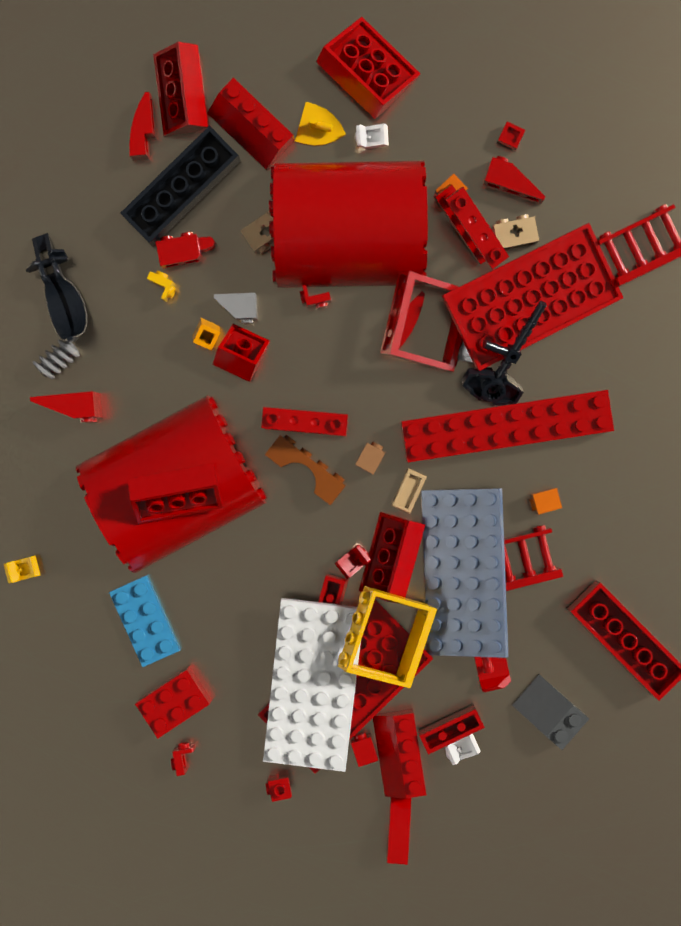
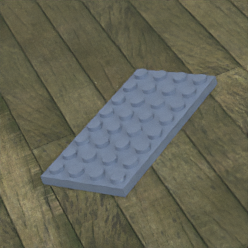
(465, 572)

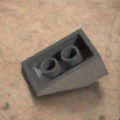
(550, 712)

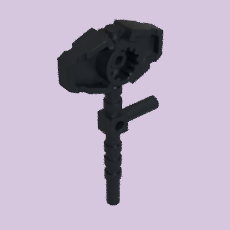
(498, 385)

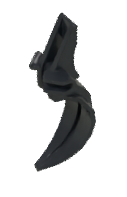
(62, 298)

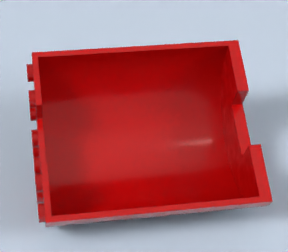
(348, 223)
(176, 442)

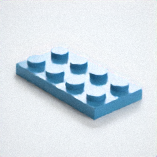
(144, 621)

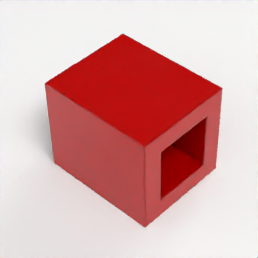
(364, 749)

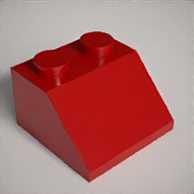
(240, 352)

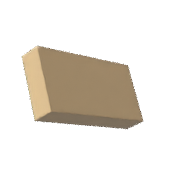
(409, 491)

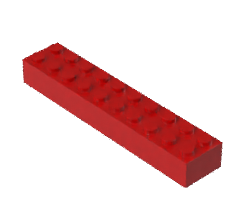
(507, 426)

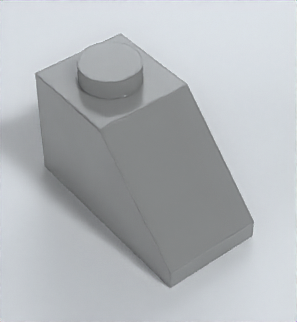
(240, 305)

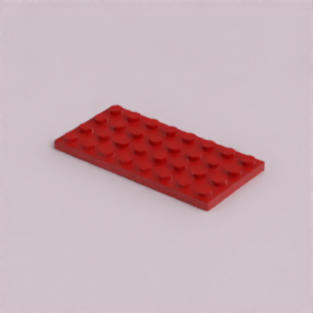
(563, 273)
(382, 650)

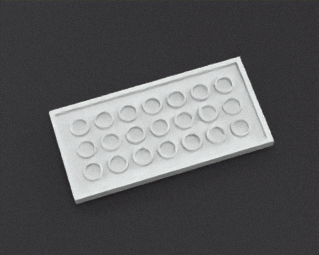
(308, 690)

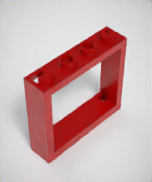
(398, 317)

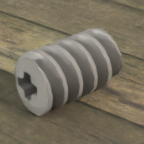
(56, 358)

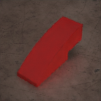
(142, 128)
(412, 316)
(399, 831)

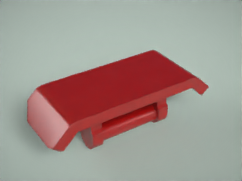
(492, 673)

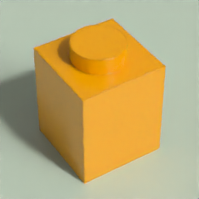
(206, 334)

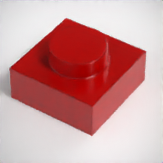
(511, 135)

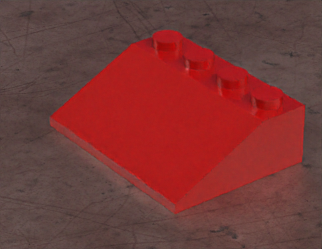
(367, 67)

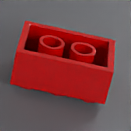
(173, 702)

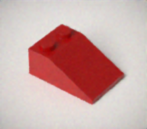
(79, 405)

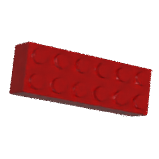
(627, 640)

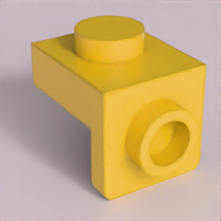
(161, 279)
(21, 569)

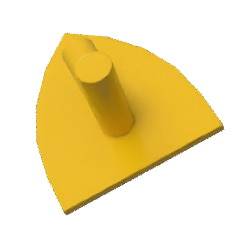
(318, 126)

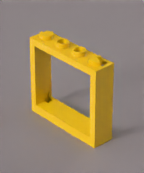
(414, 646)

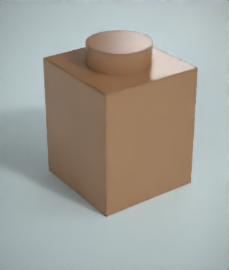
(370, 457)

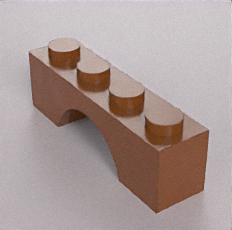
(284, 453)

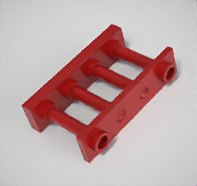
(471, 226)
(642, 265)
(304, 421)
(530, 576)

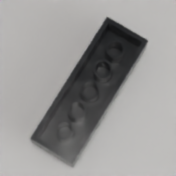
(181, 186)

